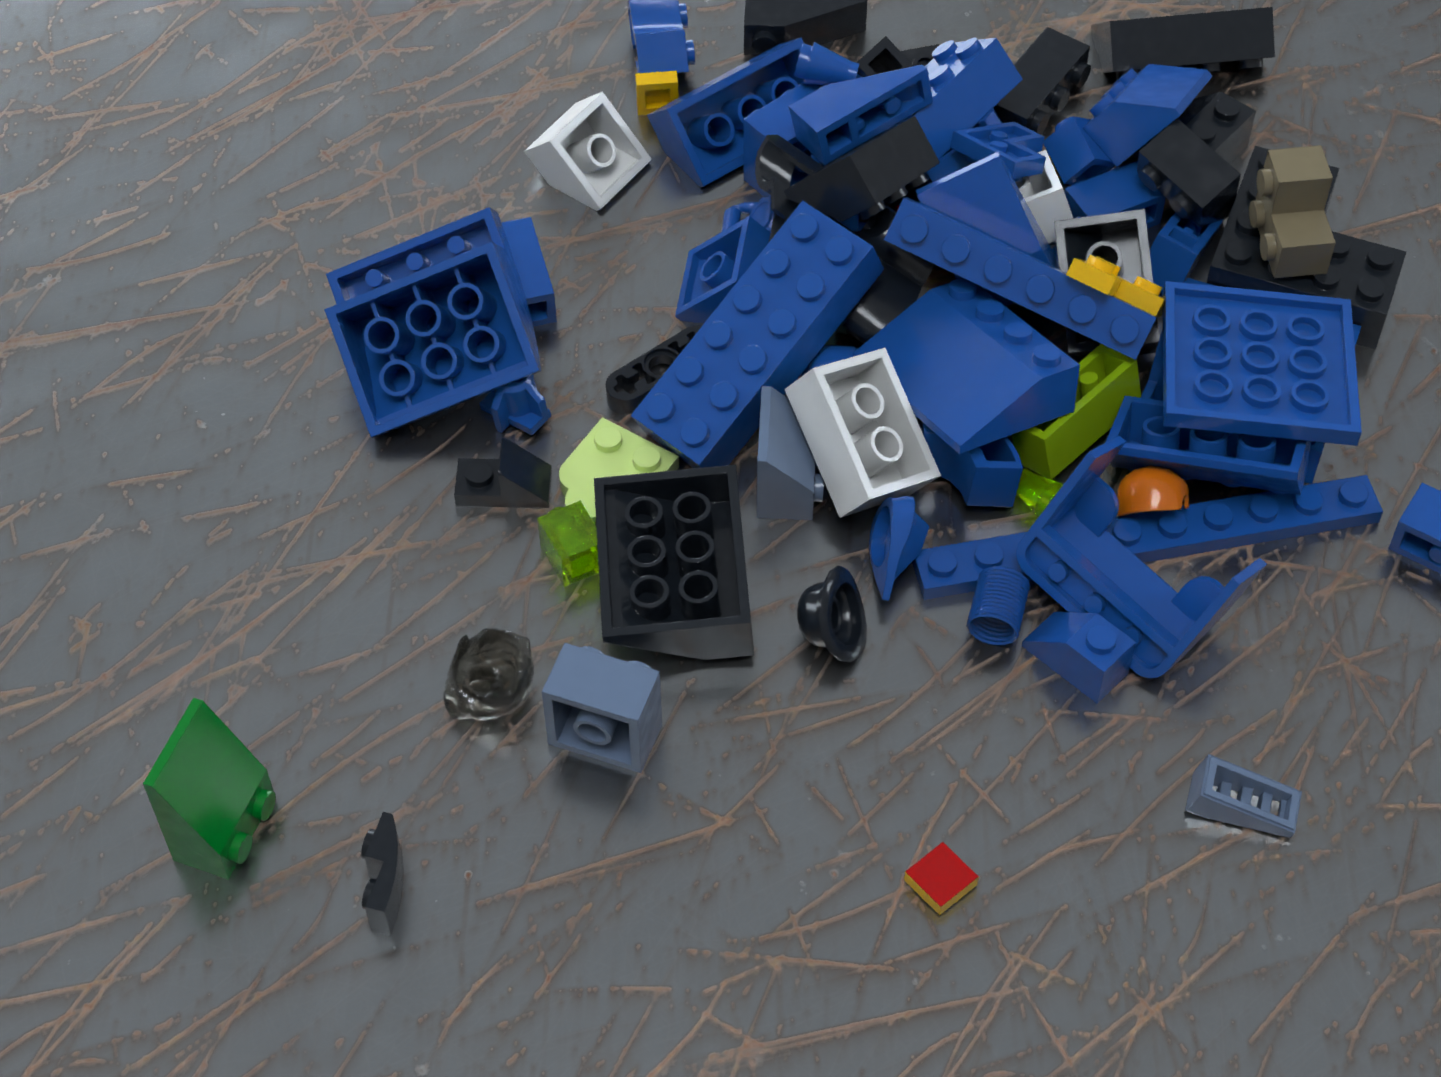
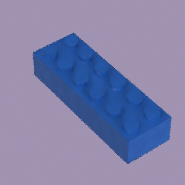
(758, 338)

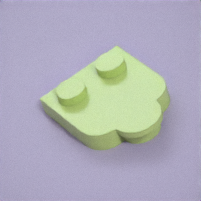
(607, 453)

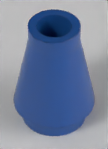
(823, 67)

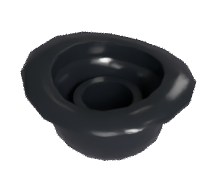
(834, 615)

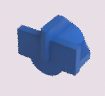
(517, 405)

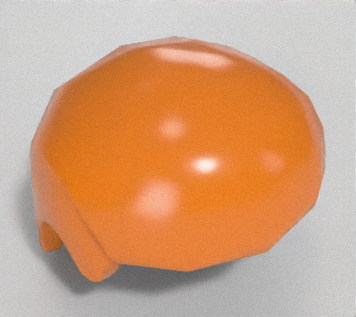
(1152, 490)

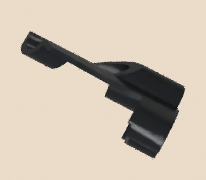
(903, 271)

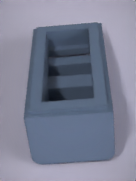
(1223, 808)

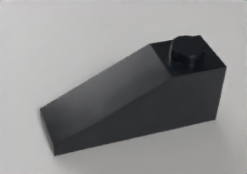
(818, 21)

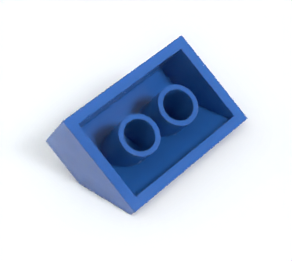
(1142, 107)

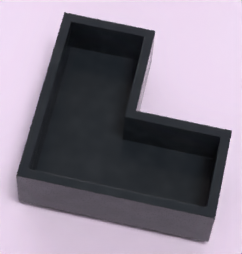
(1356, 271)

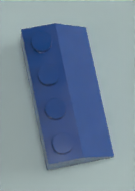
(707, 125)
(1207, 455)

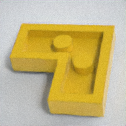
(1103, 277)

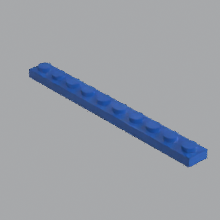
(1175, 533)

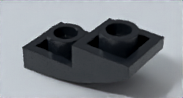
(386, 870)

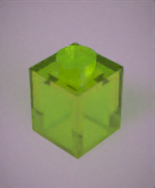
(570, 542)

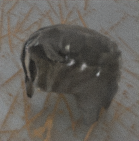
(489, 675)

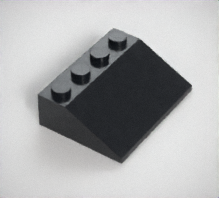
(673, 563)

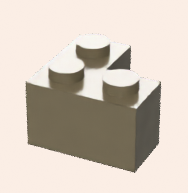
(1292, 212)

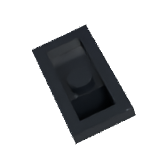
(510, 482)

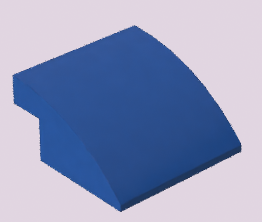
(432, 322)

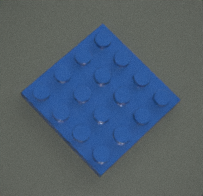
(1259, 363)

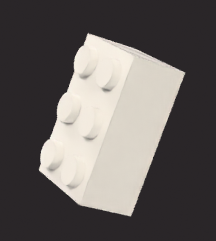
(862, 431)

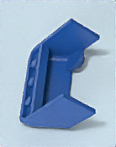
(1095, 573)

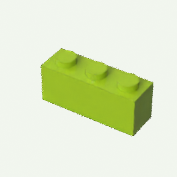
(1101, 387)

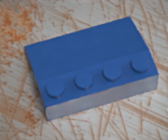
(975, 366)

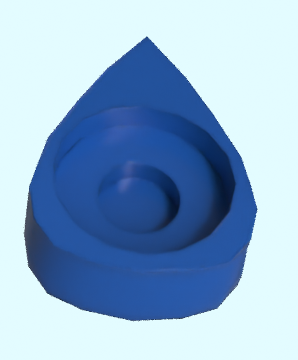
(895, 540)

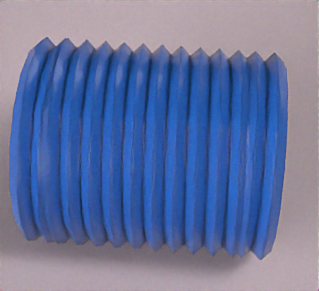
(998, 605)

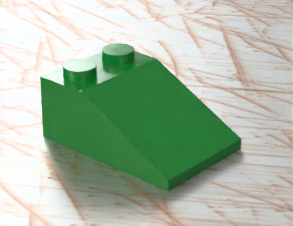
(208, 793)

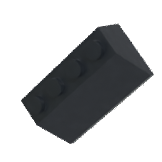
(1186, 40)

